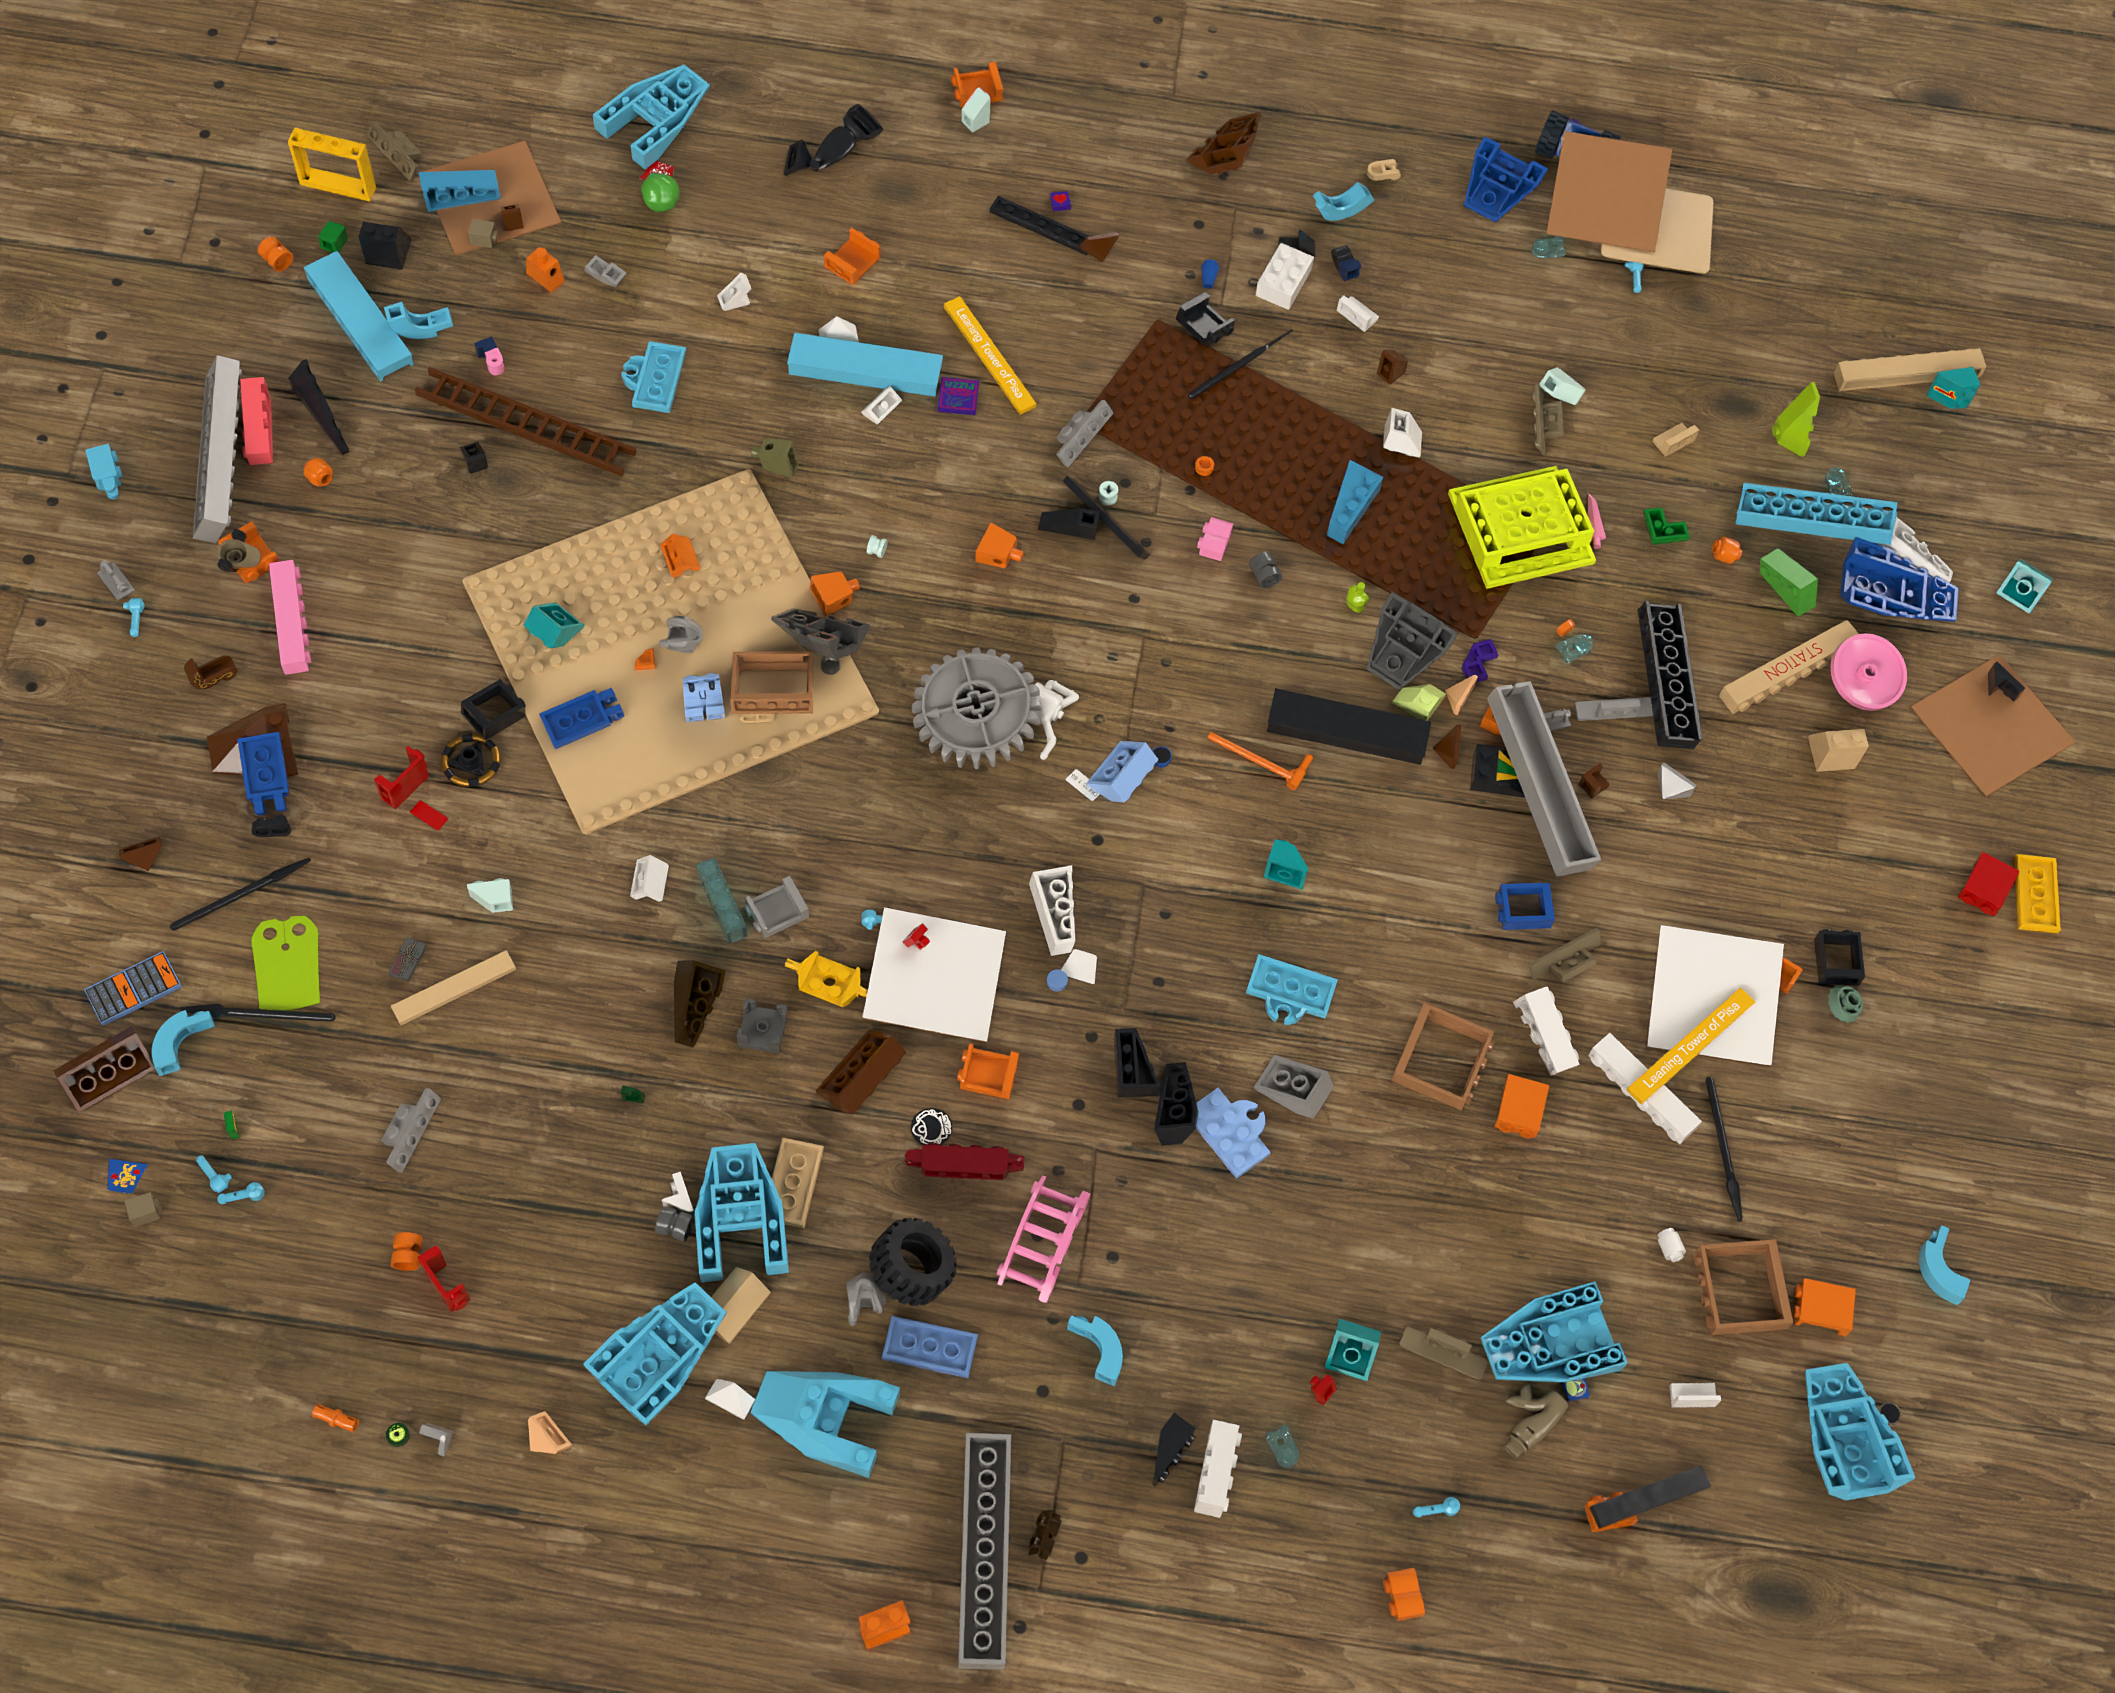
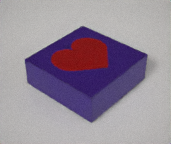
(1060, 201)

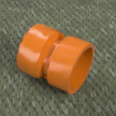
(275, 254)
(407, 1248)

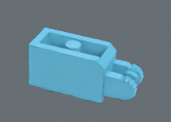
(104, 469)

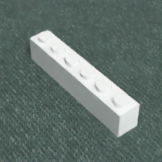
(1662, 1106)

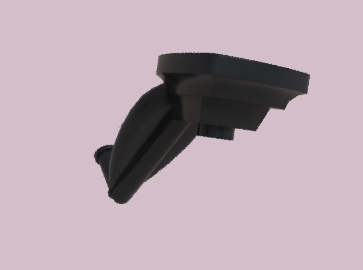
(857, 126)

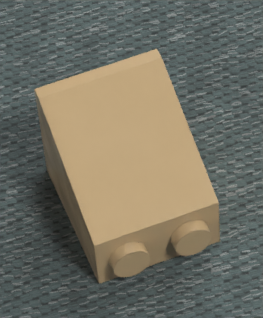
(1838, 749)

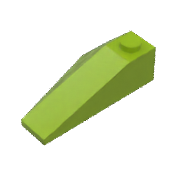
(1796, 421)

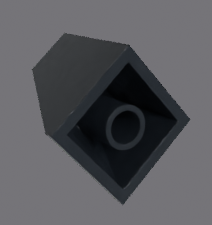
(384, 245)

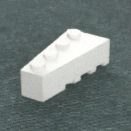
(1548, 1030)
(1216, 1469)

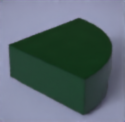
(632, 1095)

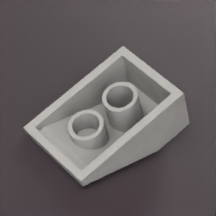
(1295, 1085)

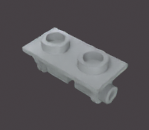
(114, 580)
(1558, 719)

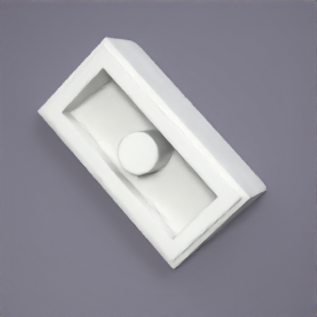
(882, 405)

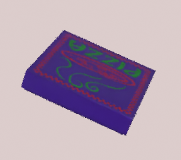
(958, 396)

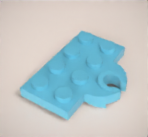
(655, 376)
(1290, 989)

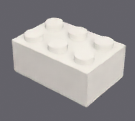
(1284, 276)

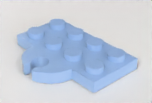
(1232, 1132)

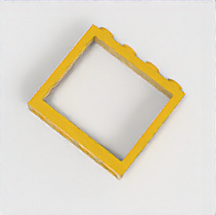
(327, 180)

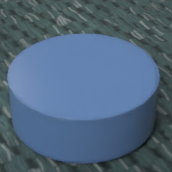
(1057, 980)

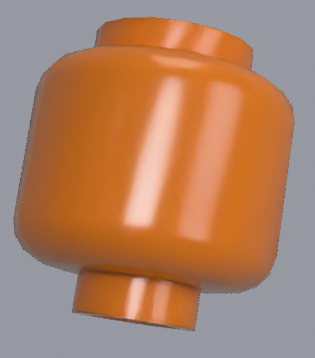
(318, 472)
(1726, 550)

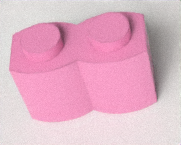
(1215, 539)

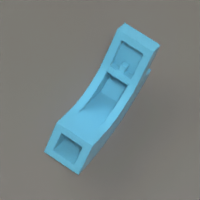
(1343, 205)
(417, 325)
(172, 1034)
(1936, 1272)
(1107, 1343)

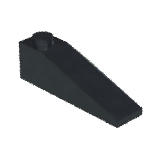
(1177, 1106)

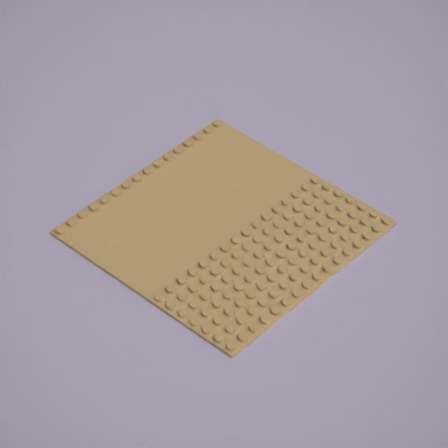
(624, 595)

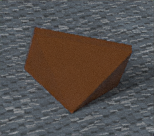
(1099, 245)
(1449, 747)
(142, 854)

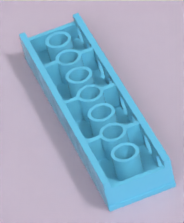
(358, 315)
(864, 364)
(1817, 516)

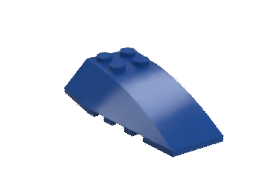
(1893, 586)

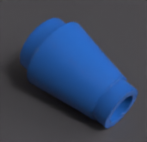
(1209, 273)

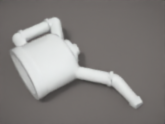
(1052, 709)

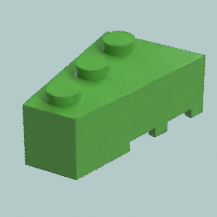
(1790, 581)

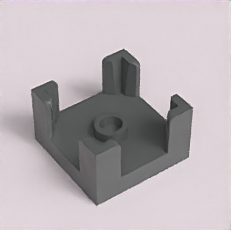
(762, 1027)

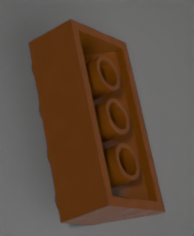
(104, 1069)
(861, 1071)

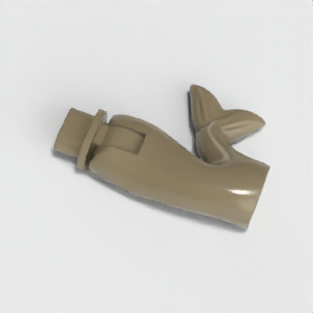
(1536, 1427)

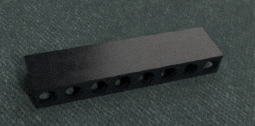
(1669, 676)
(1348, 726)

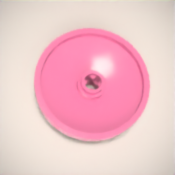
(1868, 672)

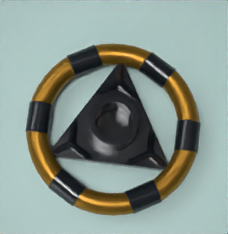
(470, 760)

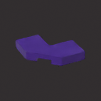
(1479, 653)

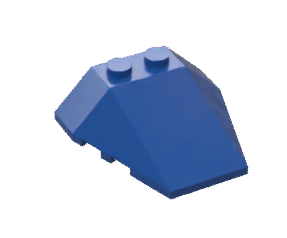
(1499, 180)

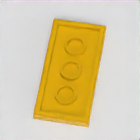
(2037, 893)

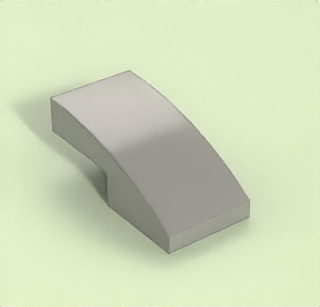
(604, 272)

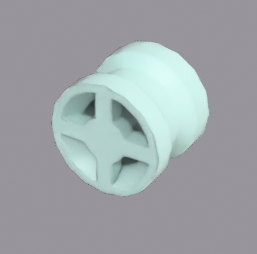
(1108, 493)
(876, 546)

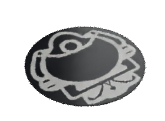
(931, 1126)

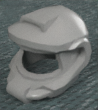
(683, 634)
(864, 1292)

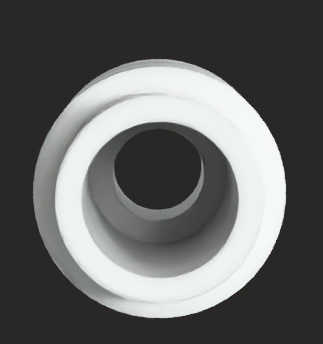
(1671, 1245)

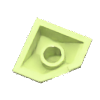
(1419, 700)

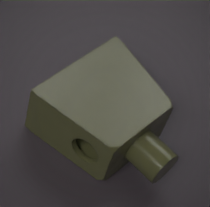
(777, 456)

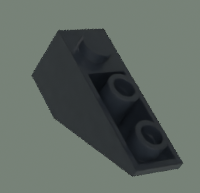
(1071, 522)
(1172, 1440)

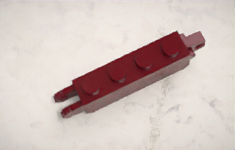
(964, 1162)

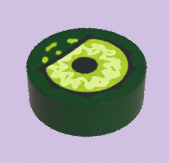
(397, 1434)

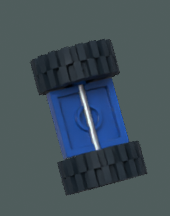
(1553, 132)

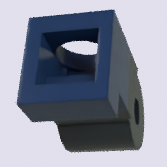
(1345, 262)

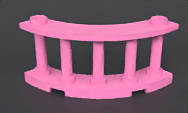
(1063, 1240)

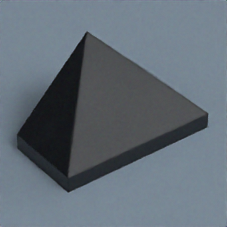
(797, 158)

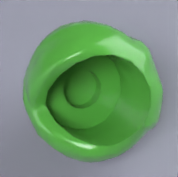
(660, 192)

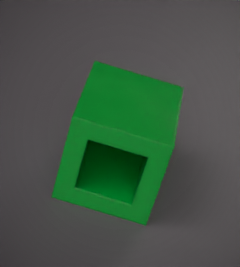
(333, 237)

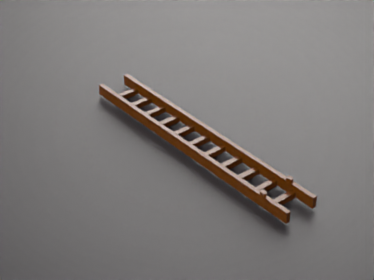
(537, 438)

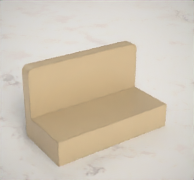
(1675, 438)

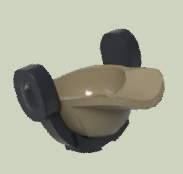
(236, 553)

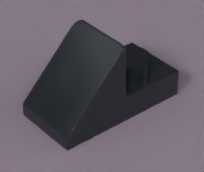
(1302, 243)
(474, 457)
(2000, 678)

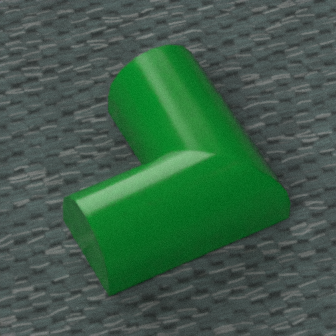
(1661, 531)

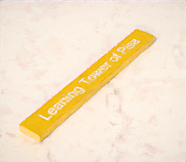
(990, 355)
(1690, 1046)

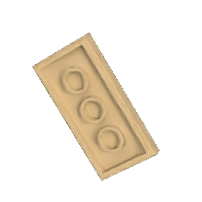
(796, 1178)

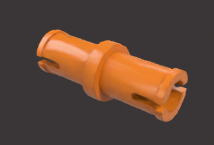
(335, 1418)

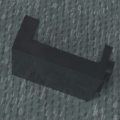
(1203, 320)

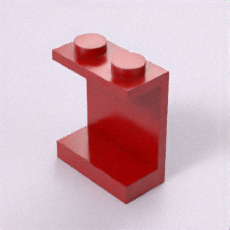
(398, 791)
(1988, 884)
(431, 1263)

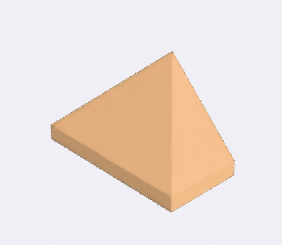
(1460, 692)
(545, 1435)

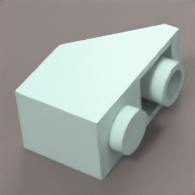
(976, 110)
(1562, 386)
(493, 895)

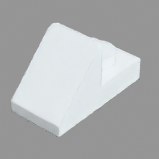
(735, 293)
(680, 1198)

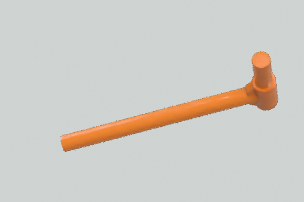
(1292, 777)

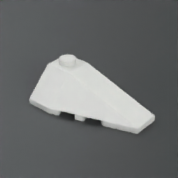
(1908, 546)

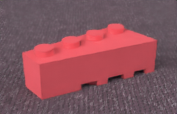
(256, 421)

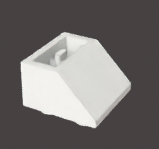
(1402, 433)

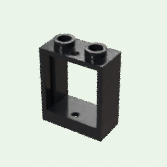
(477, 719)
(1839, 976)

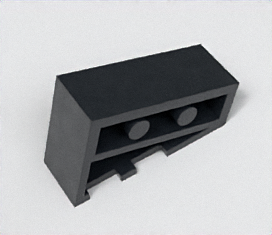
(1133, 1069)

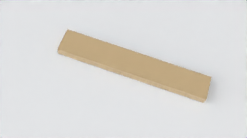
(453, 987)

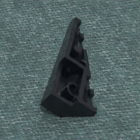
(310, 394)

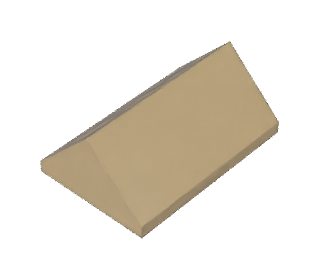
(740, 1297)

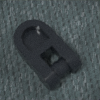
(271, 827)

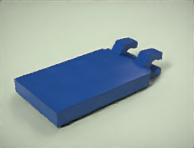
(581, 717)
(264, 771)

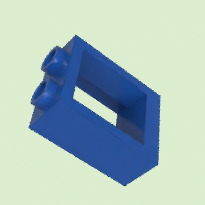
(1525, 922)

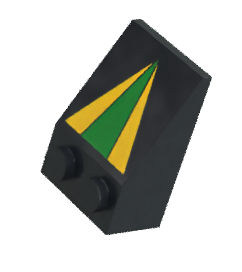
(1494, 772)

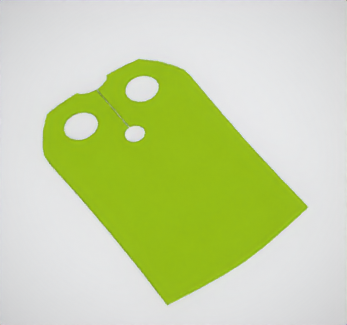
(291, 976)

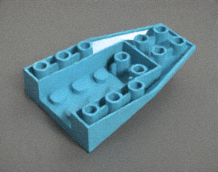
(1555, 1339)

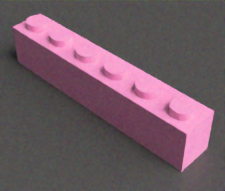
(289, 617)

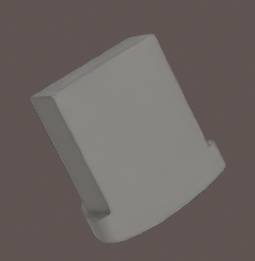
(442, 1434)

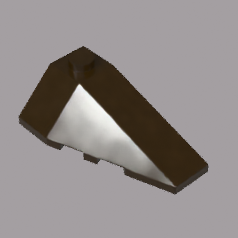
(694, 993)

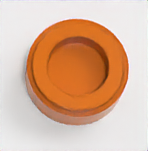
(1204, 465)
(1565, 628)

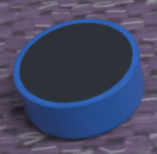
(1163, 755)

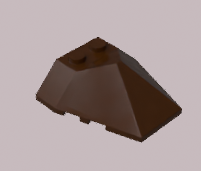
(1228, 147)
(224, 743)

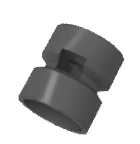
(1265, 569)
(676, 1224)

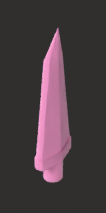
(1596, 522)

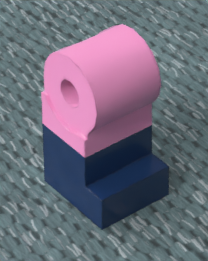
(488, 349)

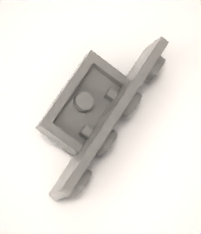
(1081, 431)
(1613, 709)
(408, 1128)

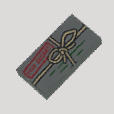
(407, 959)

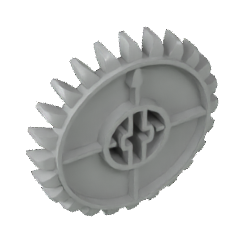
(976, 706)

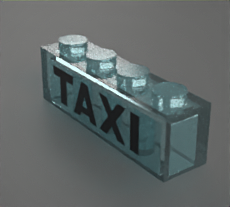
(721, 900)

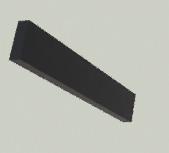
(1038, 223)
(1077, 489)
(1649, 1497)

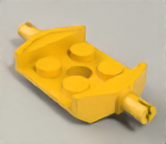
(817, 968)

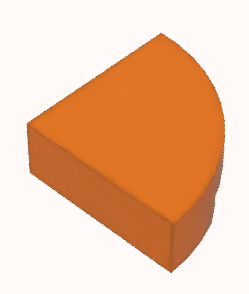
(646, 660)

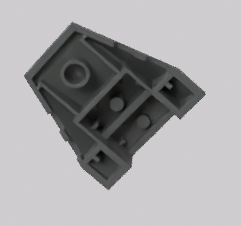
(822, 635)
(1407, 641)

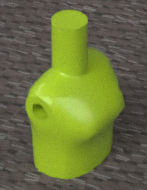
(1357, 597)

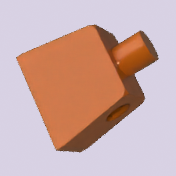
(544, 269)
(998, 548)
(832, 591)

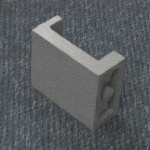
(777, 908)

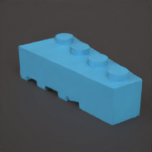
(458, 188)
(1354, 498)

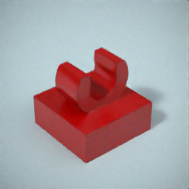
(916, 937)
(1323, 1388)

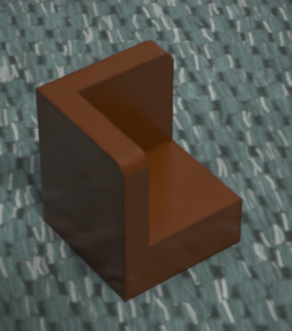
(1593, 782)

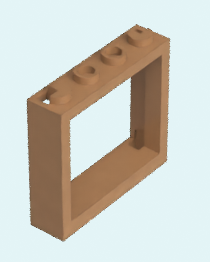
(772, 702)
(1459, 1025)
(1776, 1281)

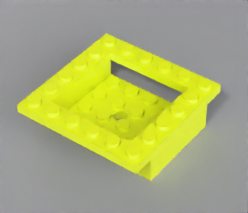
(1496, 527)

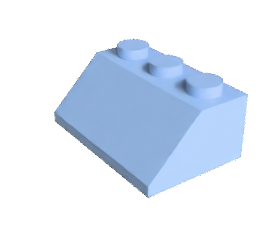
(1123, 770)

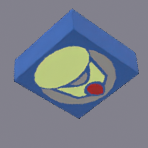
(1576, 1390)

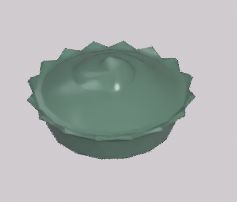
(1845, 1003)

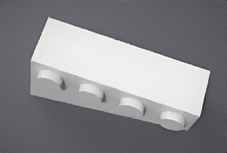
(1055, 907)

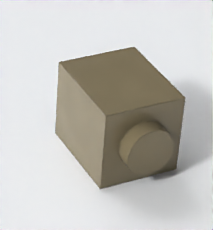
(483, 233)
(143, 1209)

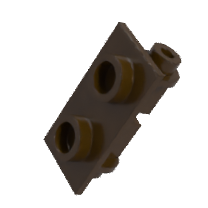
(1046, 1524)

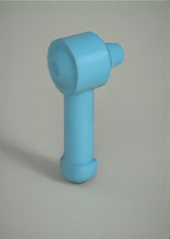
(1636, 269)
(136, 607)
(870, 919)
(217, 1182)
(253, 1191)
(1449, 1507)

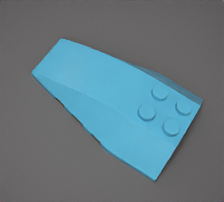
(657, 1352)
(1851, 1437)

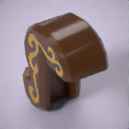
(211, 672)

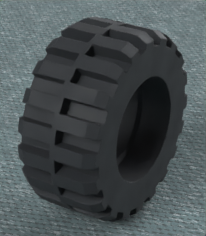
(928, 1246)

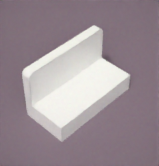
(1356, 312)
(649, 878)
(1693, 1395)

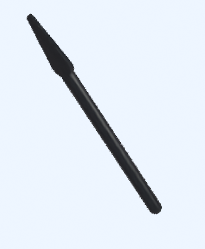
(1234, 367)
(273, 877)
(219, 1011)
(1731, 1184)

